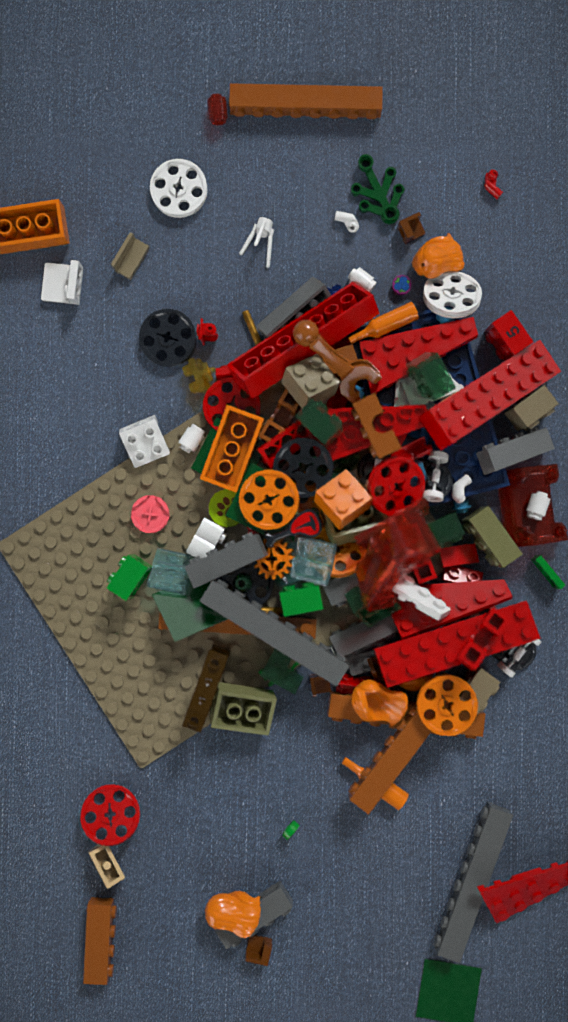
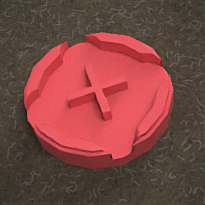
(150, 514)

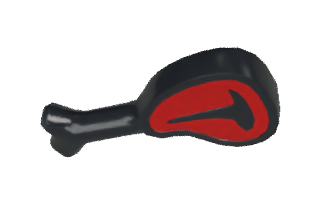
(304, 523)

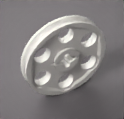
(172, 181)
(456, 301)

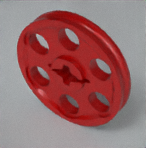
(226, 398)
(388, 487)
(103, 822)

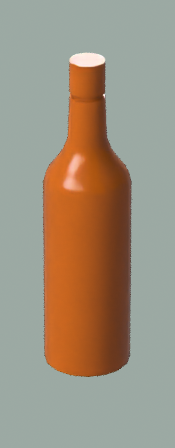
(387, 322)
(394, 795)

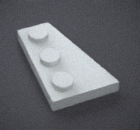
(423, 600)

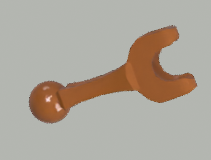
(349, 371)

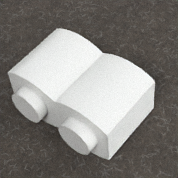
(206, 538)

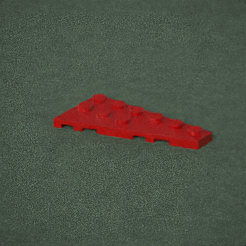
(394, 351)
(396, 418)

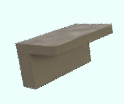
(129, 256)

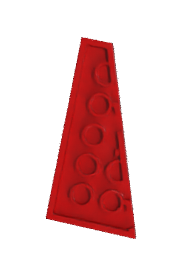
(460, 597)
(523, 890)

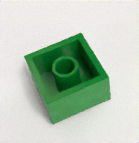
(129, 576)
(301, 599)

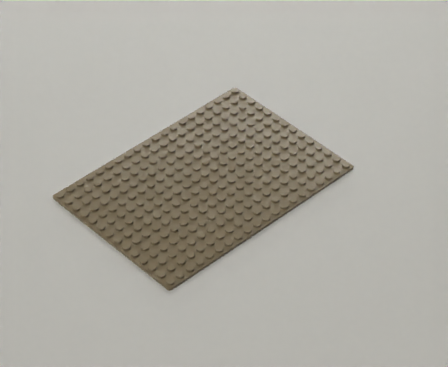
(117, 644)

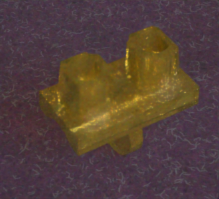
(201, 373)

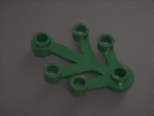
(378, 193)

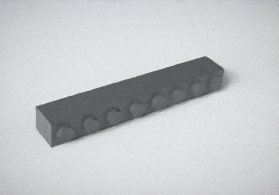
(274, 632)
(474, 872)

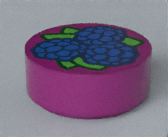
(401, 285)

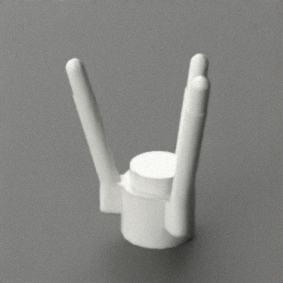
(262, 229)

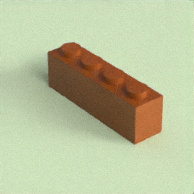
(99, 941)

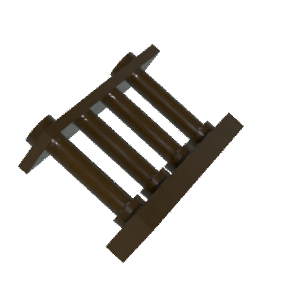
(206, 688)

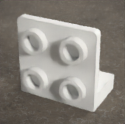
(62, 283)
(144, 441)

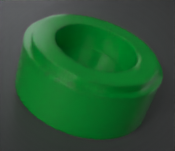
(290, 829)

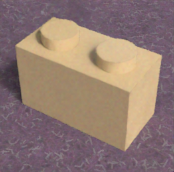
(106, 865)

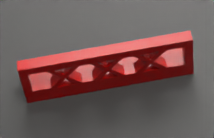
(269, 460)

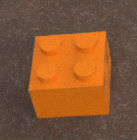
(343, 499)

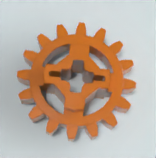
(274, 566)

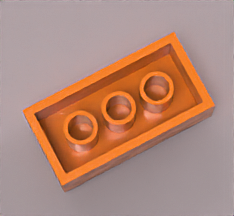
(33, 226)
(232, 448)

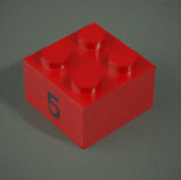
(507, 336)

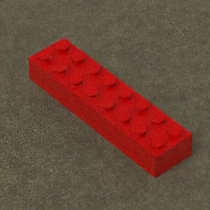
(335, 319)
(489, 395)
(439, 648)

